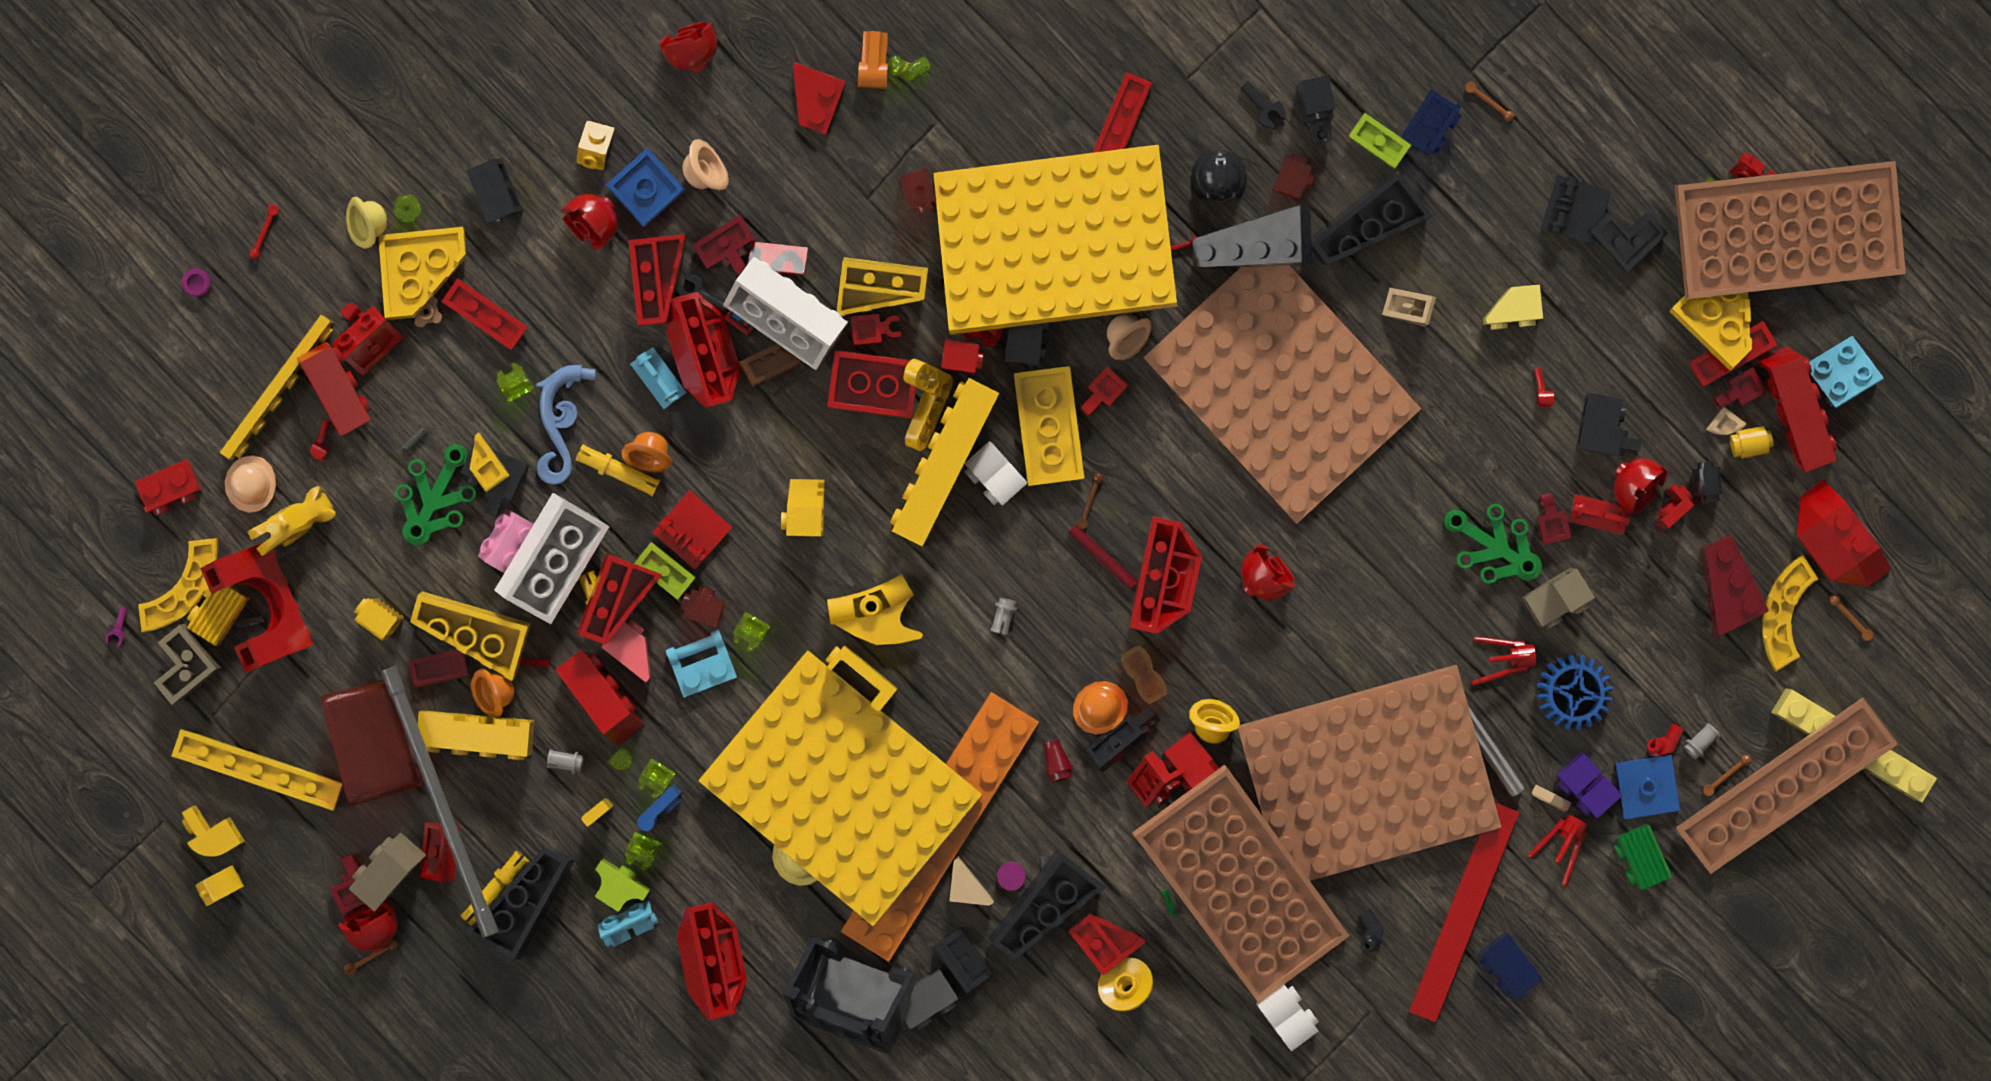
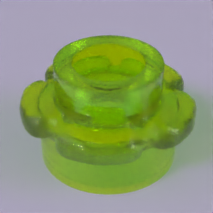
(407, 216)

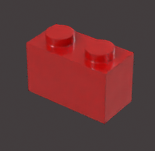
(961, 357)

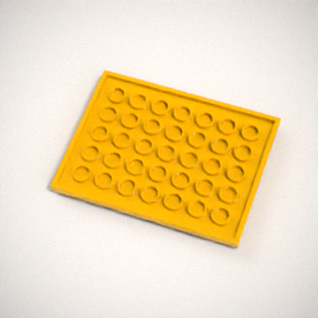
(1054, 239)
(840, 788)

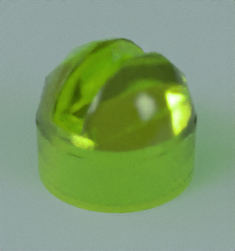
(621, 759)

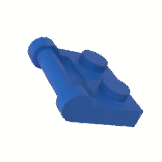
(665, 802)

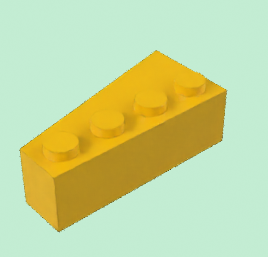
(482, 634)
(477, 734)

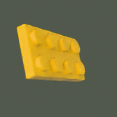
(1048, 426)

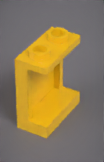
(886, 688)

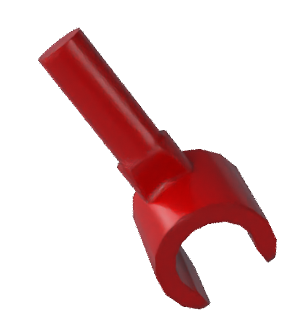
(351, 311)
(1544, 398)
(318, 450)

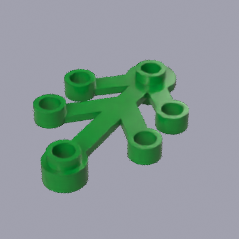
(433, 498)
(1496, 547)

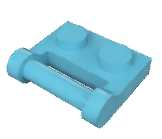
(705, 672)

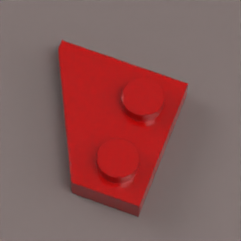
(816, 97)

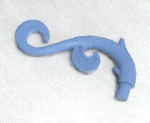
(550, 386)

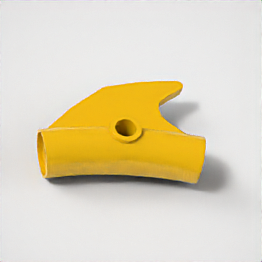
(881, 625)

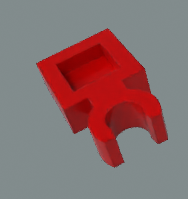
(868, 329)

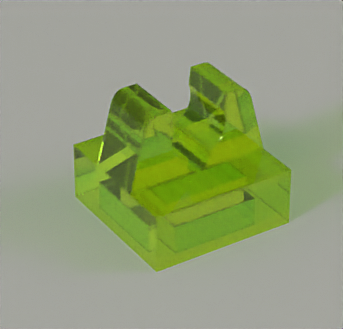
(514, 383)
(750, 630)
(656, 777)
(642, 850)

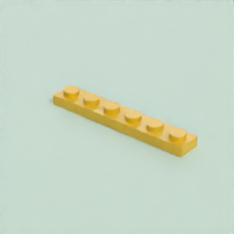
(271, 397)
(257, 769)

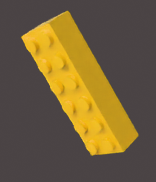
(945, 461)

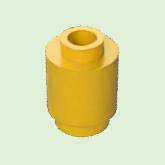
(1751, 442)

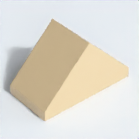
(1409, 306)
(966, 887)

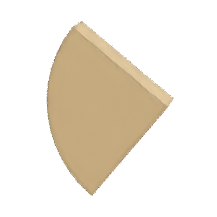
(1725, 423)
(1551, 798)

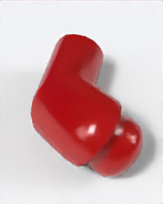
(1667, 744)

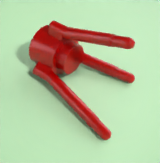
(1520, 657)
(1571, 830)

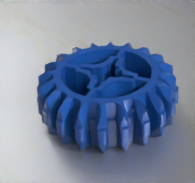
(1572, 705)

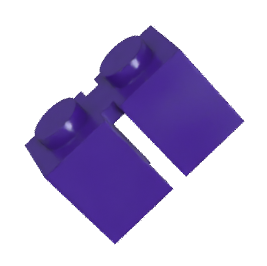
(1597, 796)

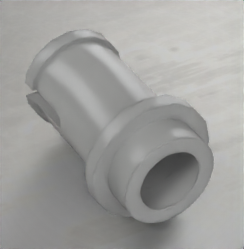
(1003, 615)
(1701, 741)
(565, 761)

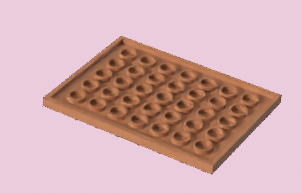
(1282, 385)
(1371, 774)

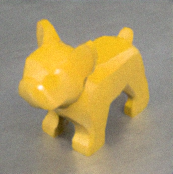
(294, 521)

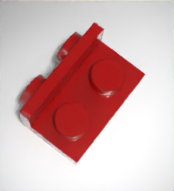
(367, 340)
(167, 487)
(1674, 511)
(1153, 782)

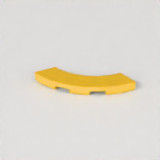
(185, 593)
(1781, 603)

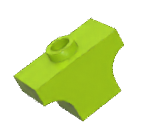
(618, 885)

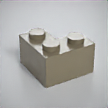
(1557, 596)
(192, 665)
(389, 867)

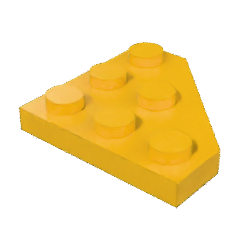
(416, 267)
(1719, 324)

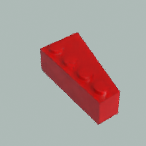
(1799, 408)

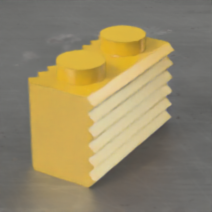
(217, 614)
(377, 617)

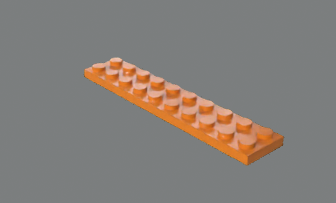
(982, 761)

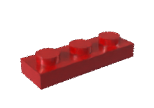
(484, 314)
(1709, 368)

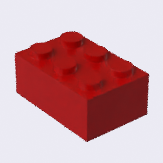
(870, 385)

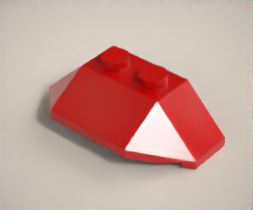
(702, 349)
(1838, 538)
(1165, 577)
(711, 960)

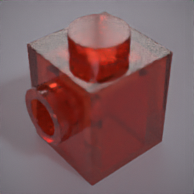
(1293, 177)
(918, 191)
(703, 606)

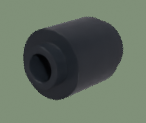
(1707, 482)

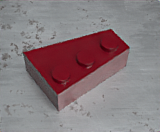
(1730, 586)

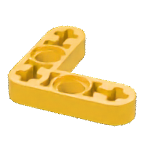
(936, 390)

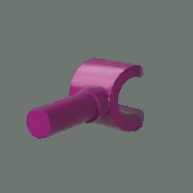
(118, 627)

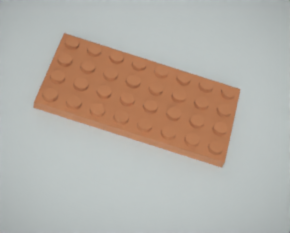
(1790, 229)
(1241, 883)

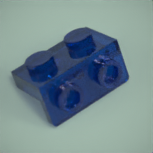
(1431, 122)

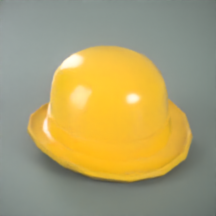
(1213, 720)

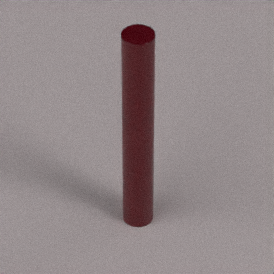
(1102, 556)

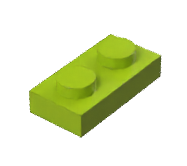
(1379, 140)
(674, 577)

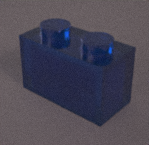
(1510, 966)

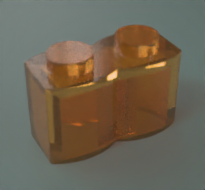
(1147, 681)

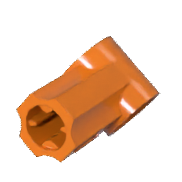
(873, 66)

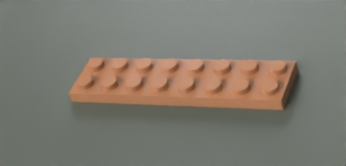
(1787, 785)

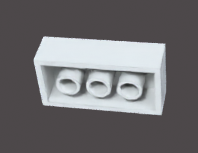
(785, 313)
(551, 558)

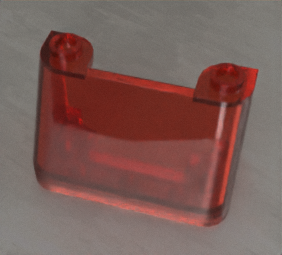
(369, 743)

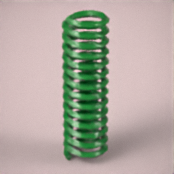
(1166, 898)

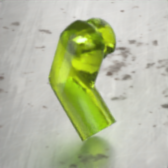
(906, 69)

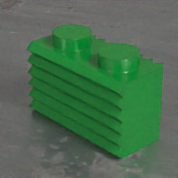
(1642, 857)

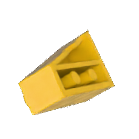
(878, 284)
(804, 508)

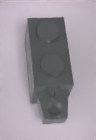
(929, 997)

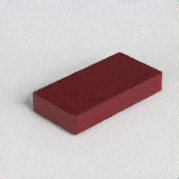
(438, 668)

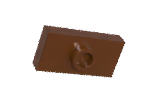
(768, 364)

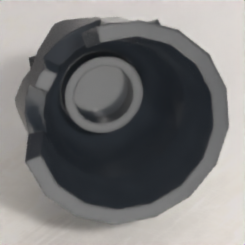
(1218, 176)

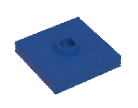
(645, 187)
(1647, 786)

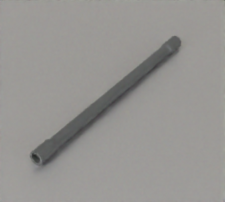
(481, 911)

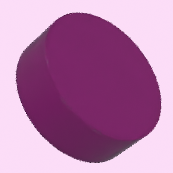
(196, 282)
(1011, 876)

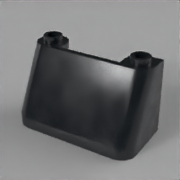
(849, 996)

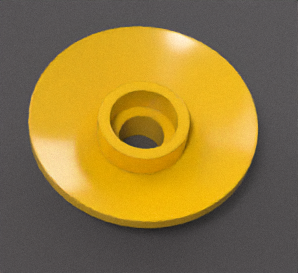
(1113, 985)

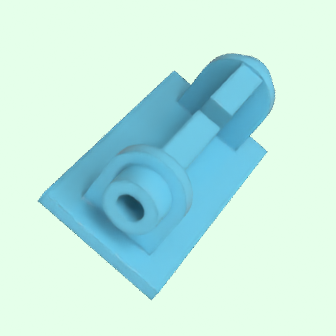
(658, 378)
(615, 928)

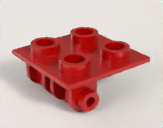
(692, 529)

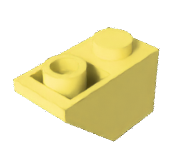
(1516, 305)

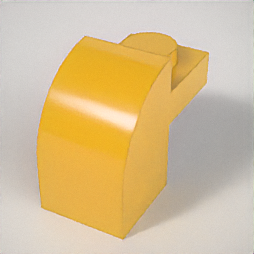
(209, 840)

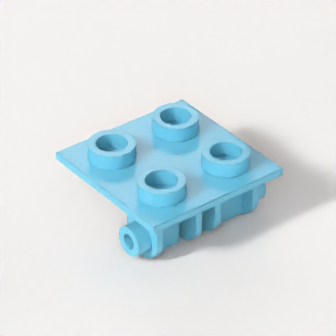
(1844, 372)

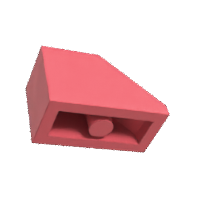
(631, 649)

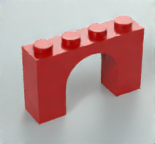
(286, 627)

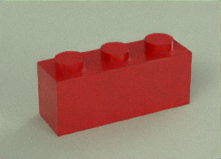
(335, 388)

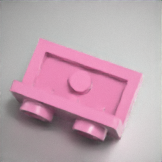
(505, 540)

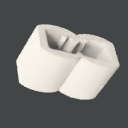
(995, 473)
(1288, 1017)

